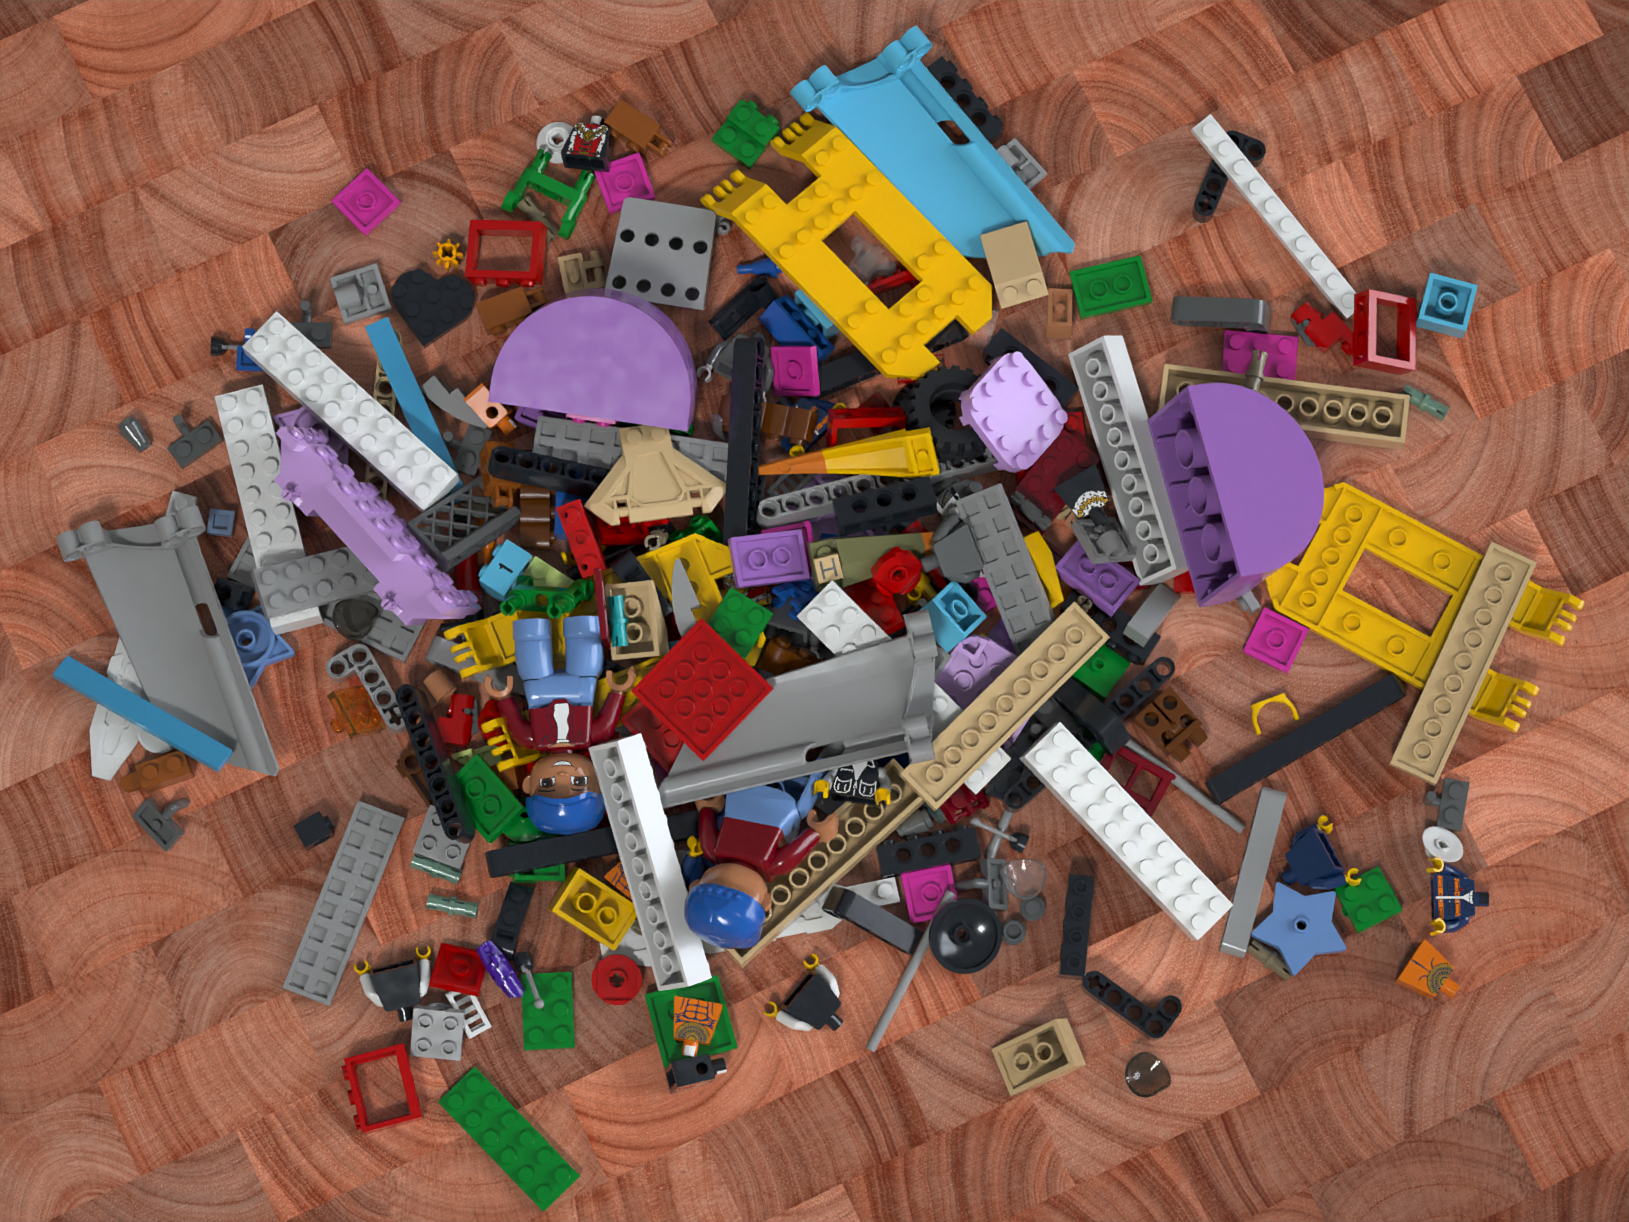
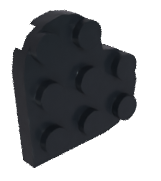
(432, 305)

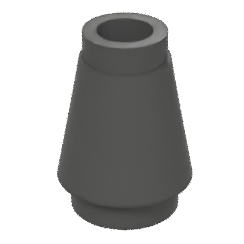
(134, 433)
(916, 824)

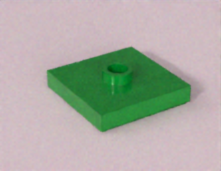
(1101, 672)

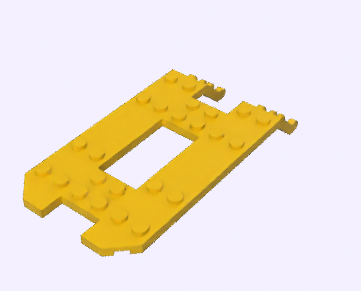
(844, 187)
(1316, 599)
(494, 645)

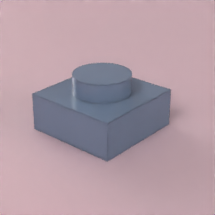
(221, 522)

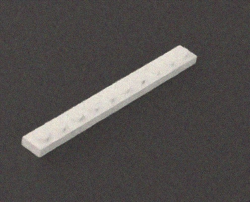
(1276, 215)

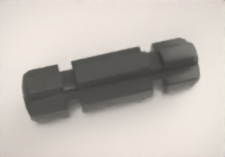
(1030, 510)

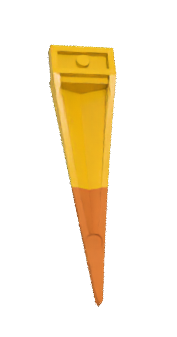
(889, 454)

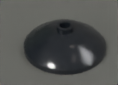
(979, 940)

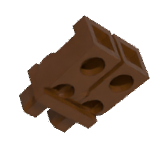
(1171, 723)

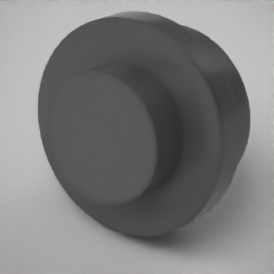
(1032, 909)
(1013, 932)

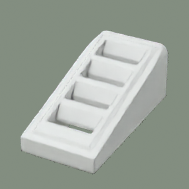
(455, 1004)

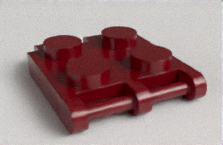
(962, 800)

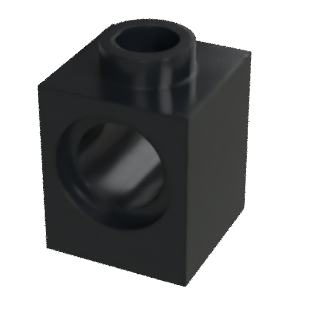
(240, 596)
(314, 830)

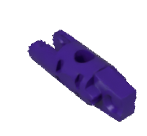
(500, 969)

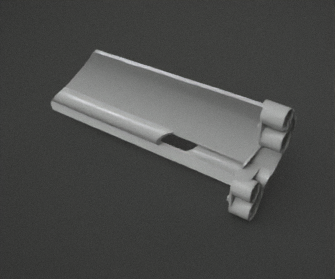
(151, 590)
(867, 699)

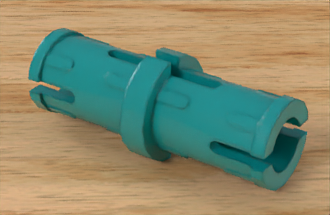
(617, 621)

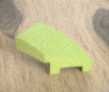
(466, 755)

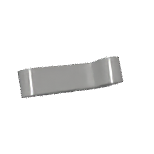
(374, 690)

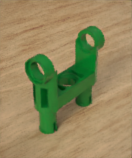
(533, 178)
(560, 600)

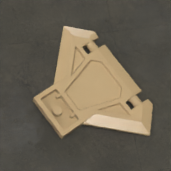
(653, 481)

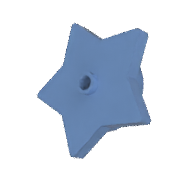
(265, 646)
(1299, 945)

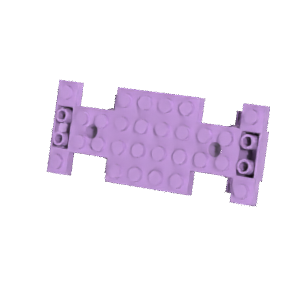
(369, 528)

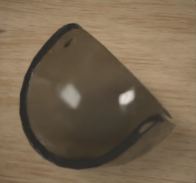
(354, 618)
(1147, 1075)

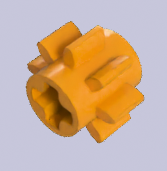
(446, 261)

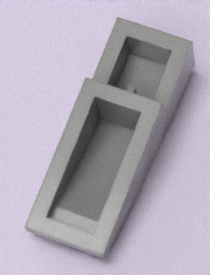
(451, 401)
(683, 599)
(1151, 614)

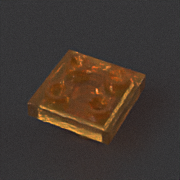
(355, 712)

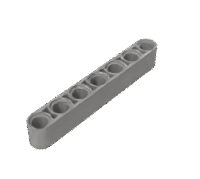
(1252, 872)

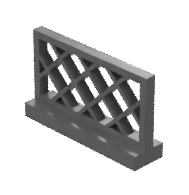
(473, 541)

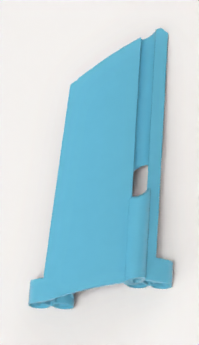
(892, 118)

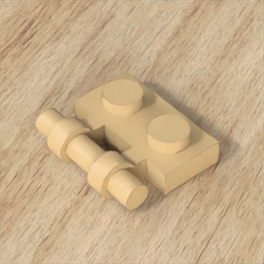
(574, 271)

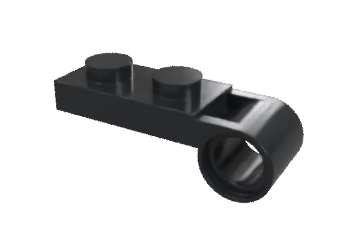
(743, 306)
(630, 570)
(512, 918)

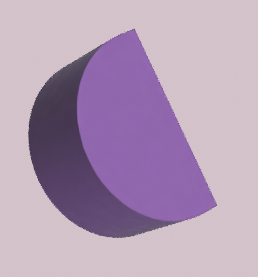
(599, 359)
(1237, 485)

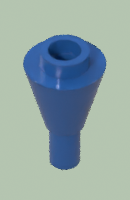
(762, 267)

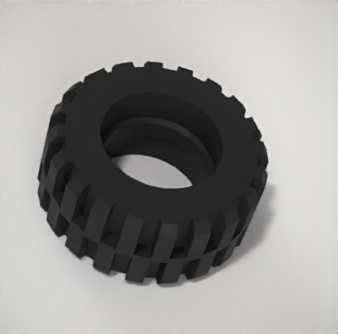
(936, 387)

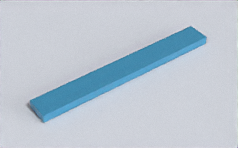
(409, 392)
(142, 714)

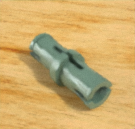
(1425, 402)
(436, 868)
(452, 905)

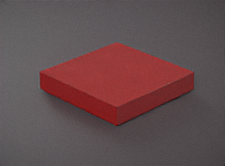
(458, 970)

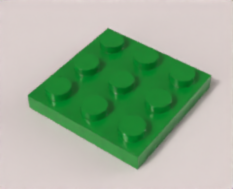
(662, 1016)

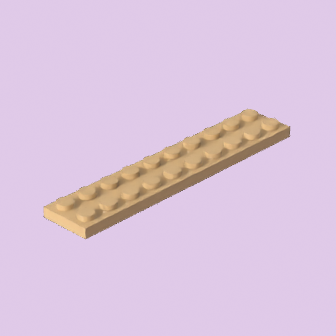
(1462, 663)
(1005, 705)

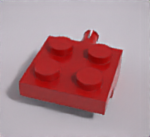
(622, 534)

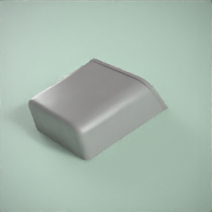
(663, 252)

